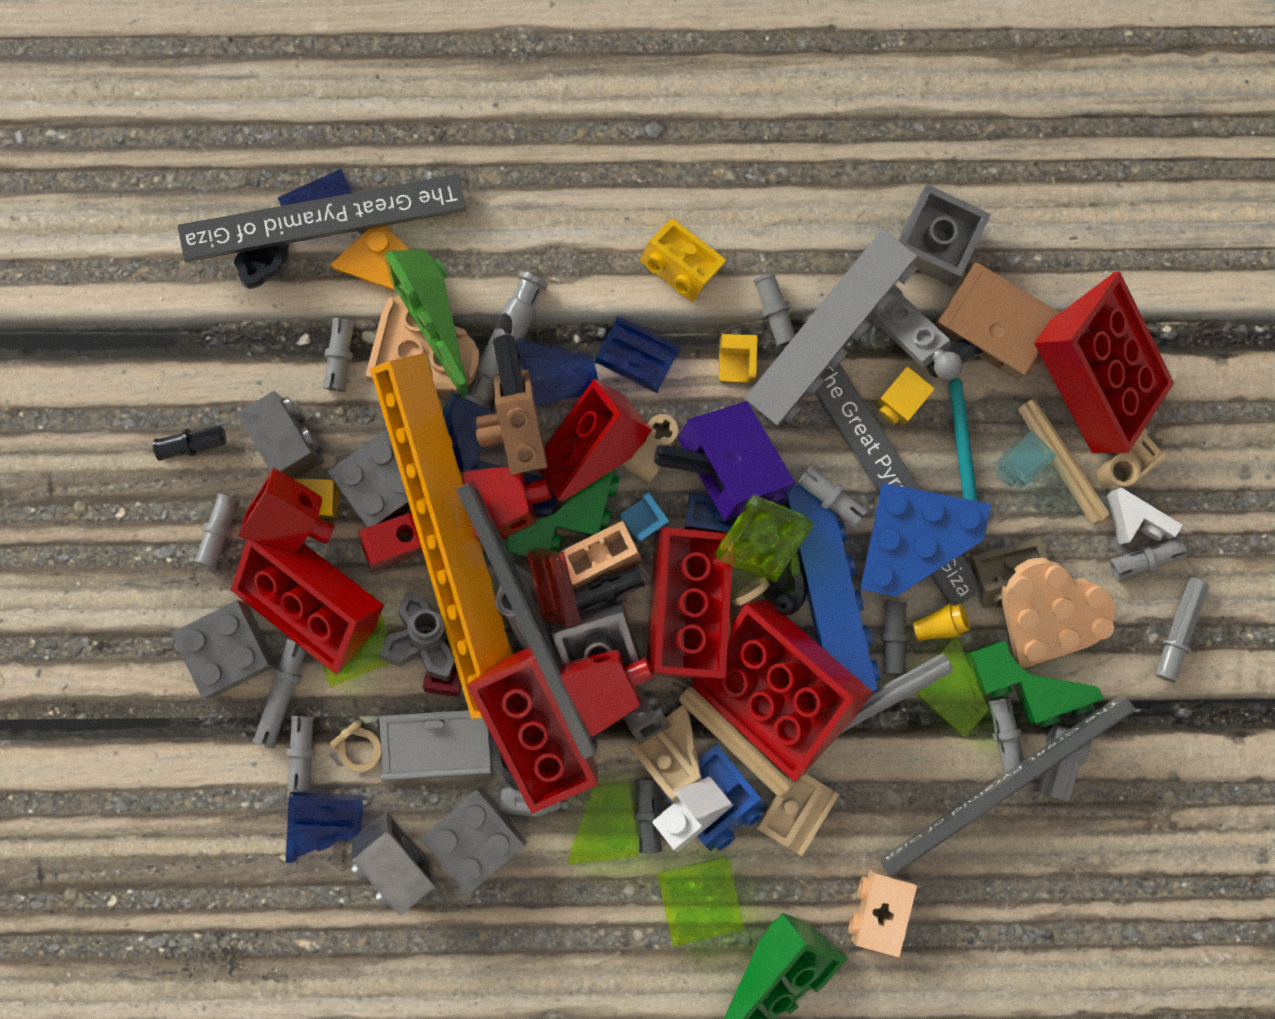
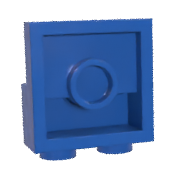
(745, 800)

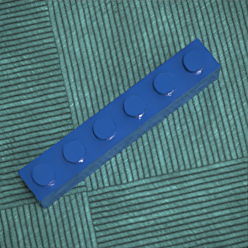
(830, 589)

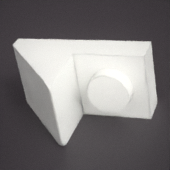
(1131, 512)
(692, 813)

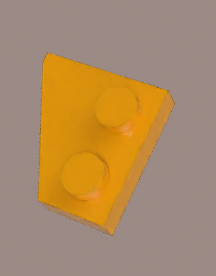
(367, 259)

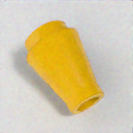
(945, 622)

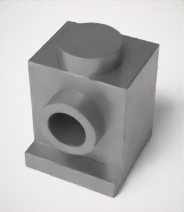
(646, 719)

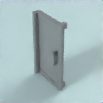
(434, 749)

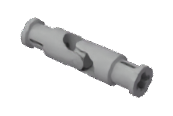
(515, 317)

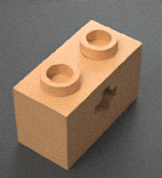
(601, 554)
(889, 932)

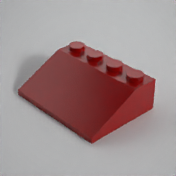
(1106, 366)
(783, 689)

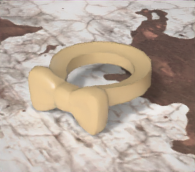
(754, 588)
(340, 743)

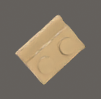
(798, 814)

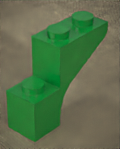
(581, 514)
(1040, 697)

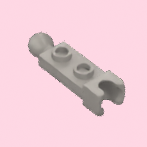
(918, 336)

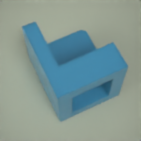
(644, 519)

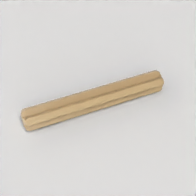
(1064, 462)
(735, 742)

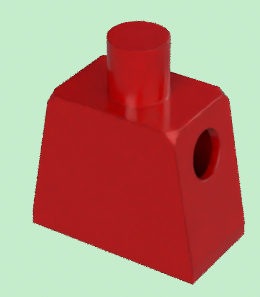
(508, 497)
(284, 515)
(382, 545)
(604, 688)

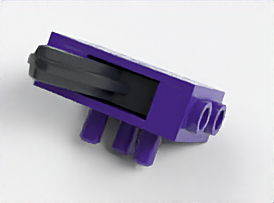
(730, 458)

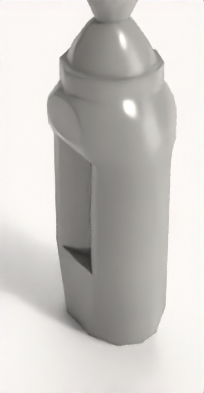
(514, 804)

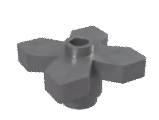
(423, 637)

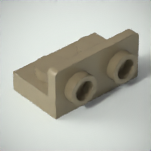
(997, 567)

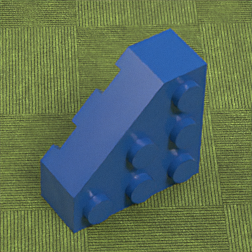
(918, 535)

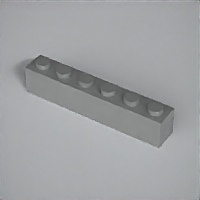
(831, 327)

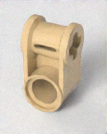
(1139, 461)
(642, 462)

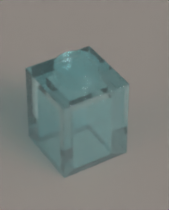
(1024, 460)

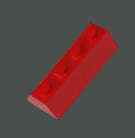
(307, 601)
(689, 606)
(531, 732)

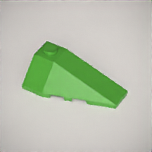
(423, 291)

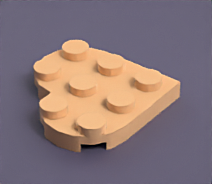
(400, 338)
(1053, 613)

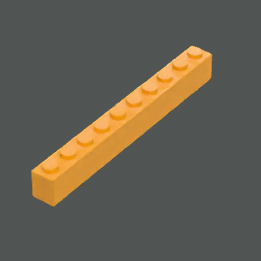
(442, 524)

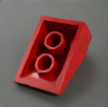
(593, 440)

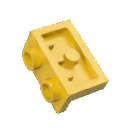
(681, 259)

